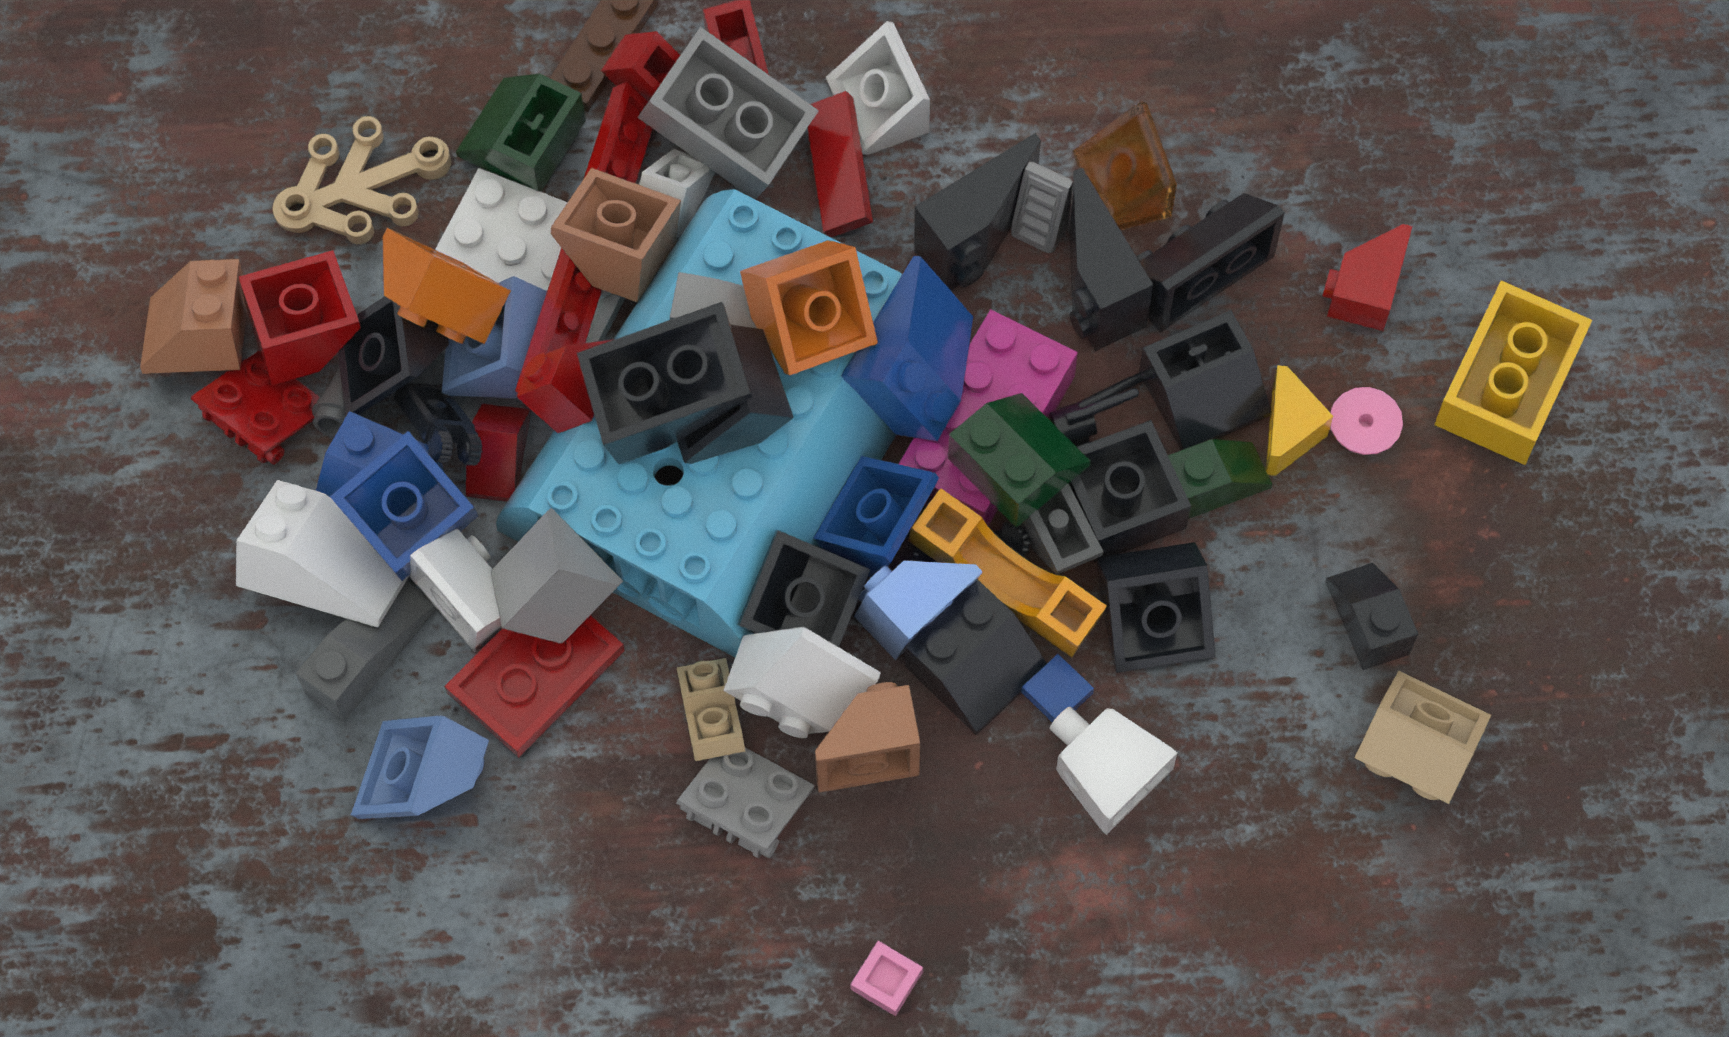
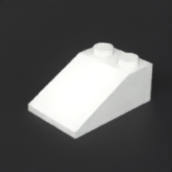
(314, 556)

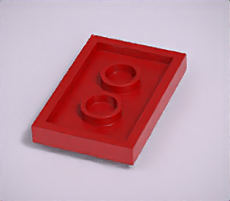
(528, 682)

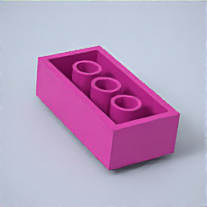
(1000, 364)

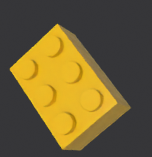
(1512, 372)

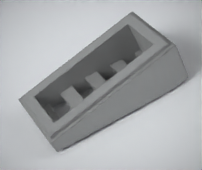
(1042, 208)

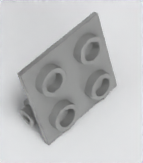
(746, 799)

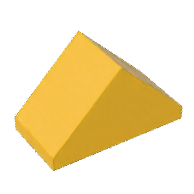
(1295, 422)

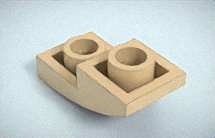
(710, 710)

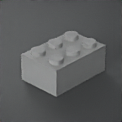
(728, 114)

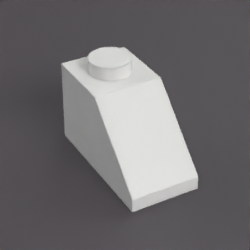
(682, 178)

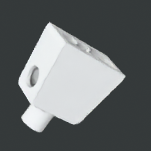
(1109, 763)

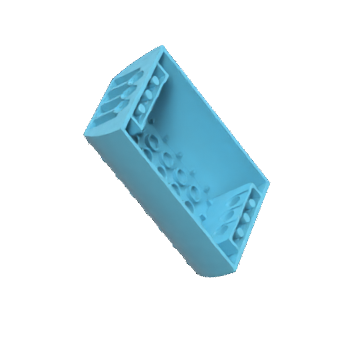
(701, 542)

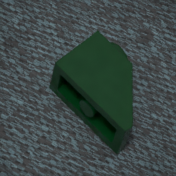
(1219, 473)

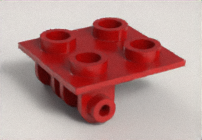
(256, 411)

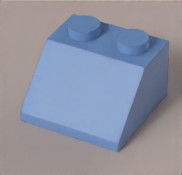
(909, 598)

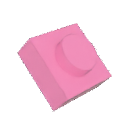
(886, 978)

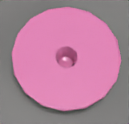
(1366, 421)

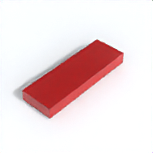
(839, 165)

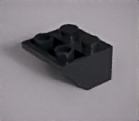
(1205, 381)

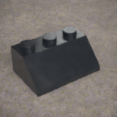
(1210, 256)

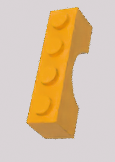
(1038, 598)

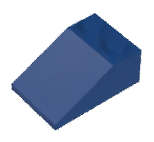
(920, 356)

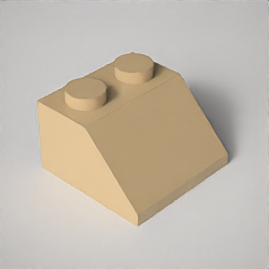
(1422, 737)

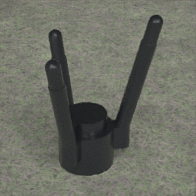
(1077, 419)

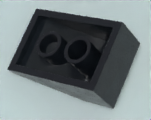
(969, 219)
(1107, 279)
(664, 382)

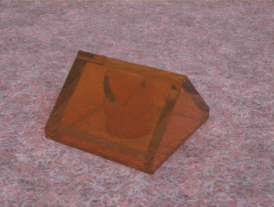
(1130, 169)

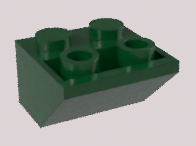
(525, 129)

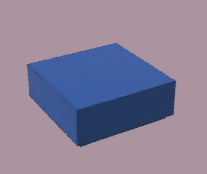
(1057, 688)

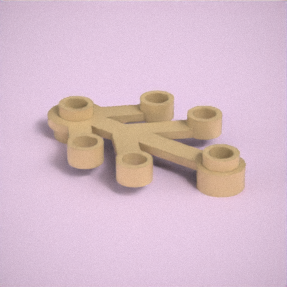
(355, 185)

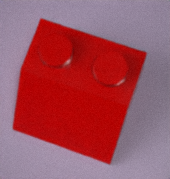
(299, 315)

